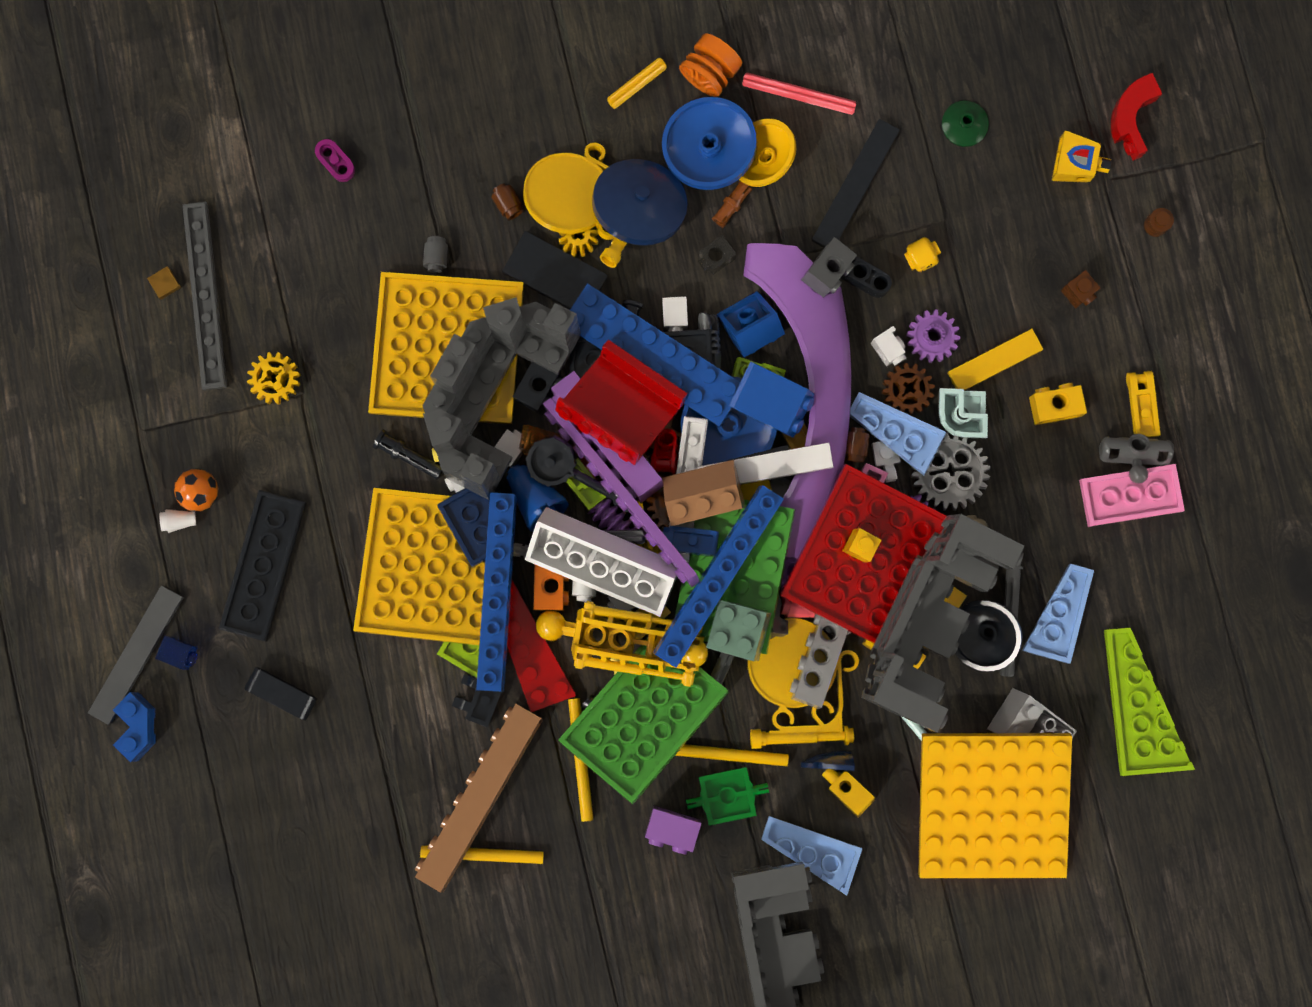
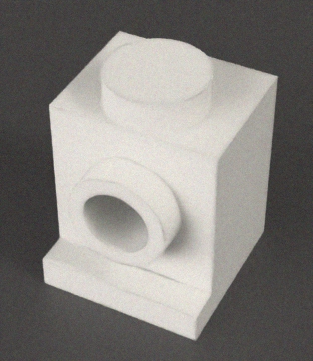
(889, 347)

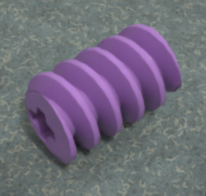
(610, 517)

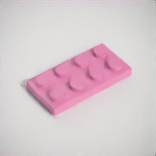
(1118, 499)

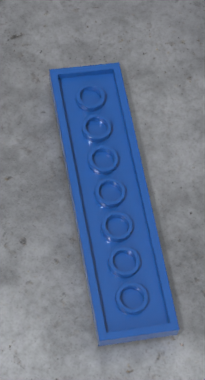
(707, 386)

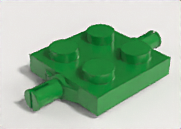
(727, 796)

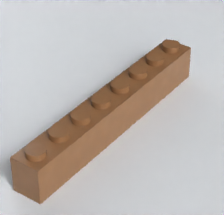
(478, 799)

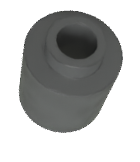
(435, 254)

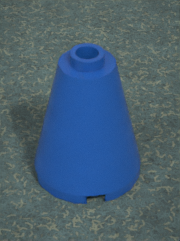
(533, 496)

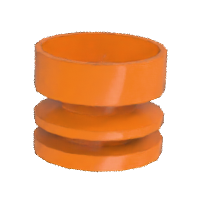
(710, 65)

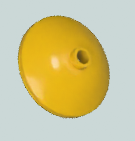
(773, 141)

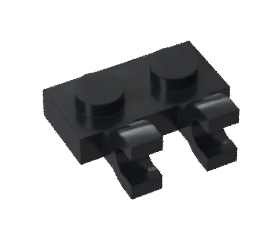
(482, 704)

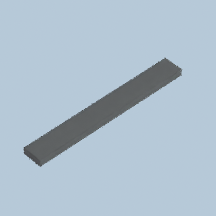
(204, 296)

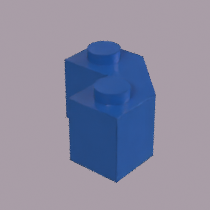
(140, 718)

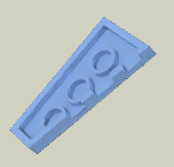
(902, 433)
(1061, 619)
(825, 856)

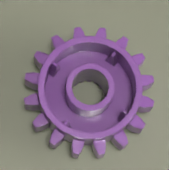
(927, 347)

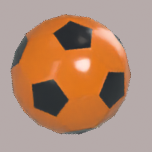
(196, 490)

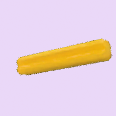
(636, 83)

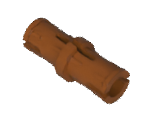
(731, 204)

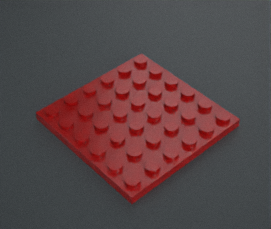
(839, 585)

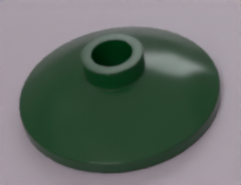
(961, 133)

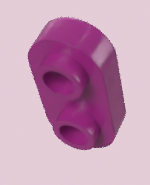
(335, 161)

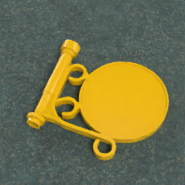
(561, 192)
(773, 679)

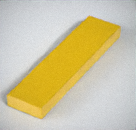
(995, 360)

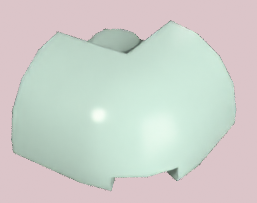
(963, 412)

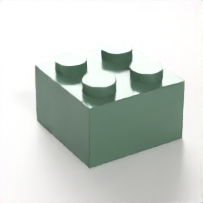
(739, 630)

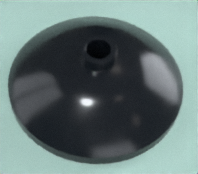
(987, 650)

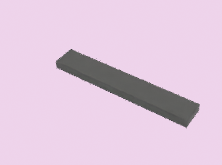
(136, 654)

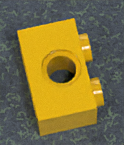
(1044, 410)

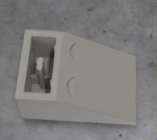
(1025, 715)

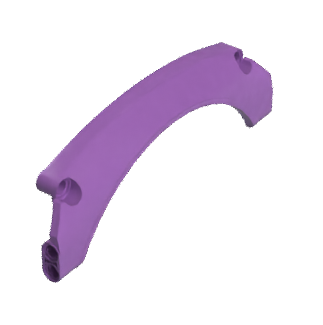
(825, 345)

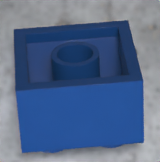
(751, 324)

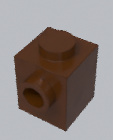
(1081, 290)

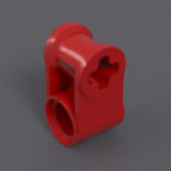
(666, 452)

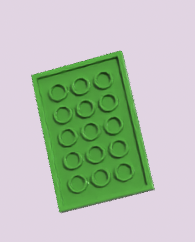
(761, 574)
(640, 725)

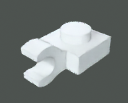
(885, 458)

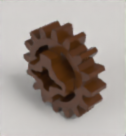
(915, 394)

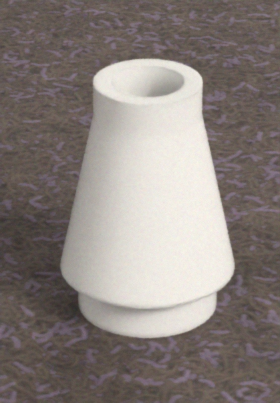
(175, 520)

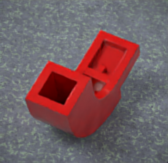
(1123, 118)

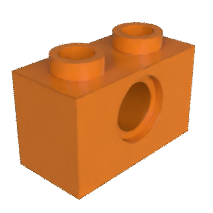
(549, 601)

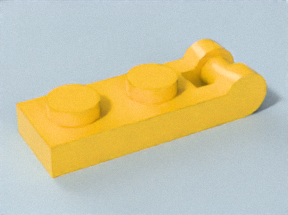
(1143, 404)

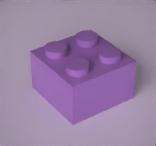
(672, 829)

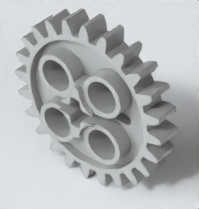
(954, 493)

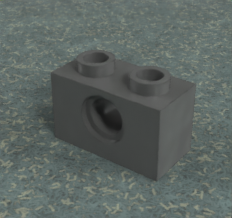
(820, 277)

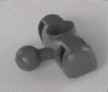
(1146, 454)

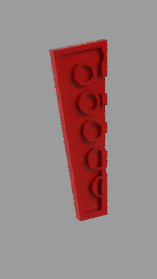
(533, 659)

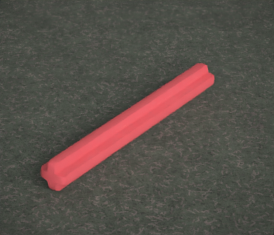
(799, 93)

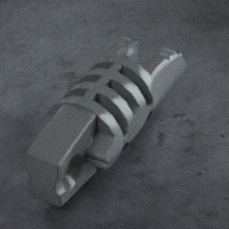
(710, 321)

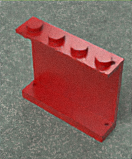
(622, 403)

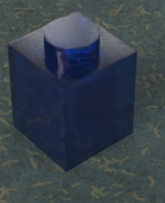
(177, 653)

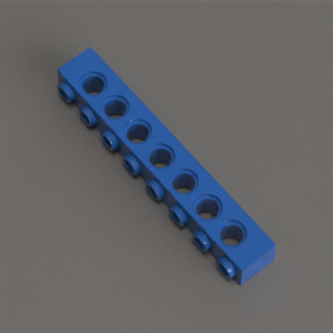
(718, 575)
(496, 592)

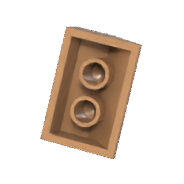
(703, 493)

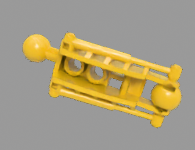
(552, 626)

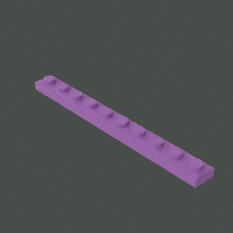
(624, 498)

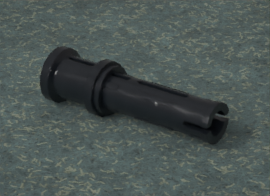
(398, 449)

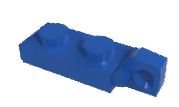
(692, 540)

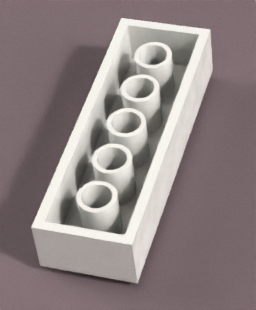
(601, 561)

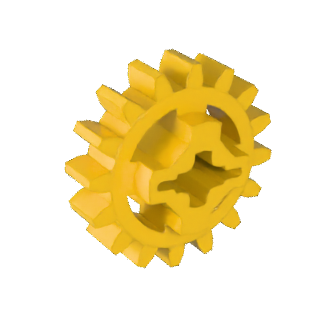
(265, 382)

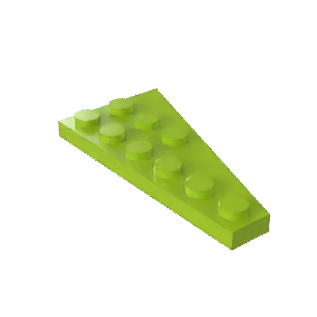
(1141, 719)

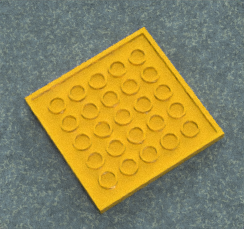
(413, 329)
(416, 573)
(994, 805)

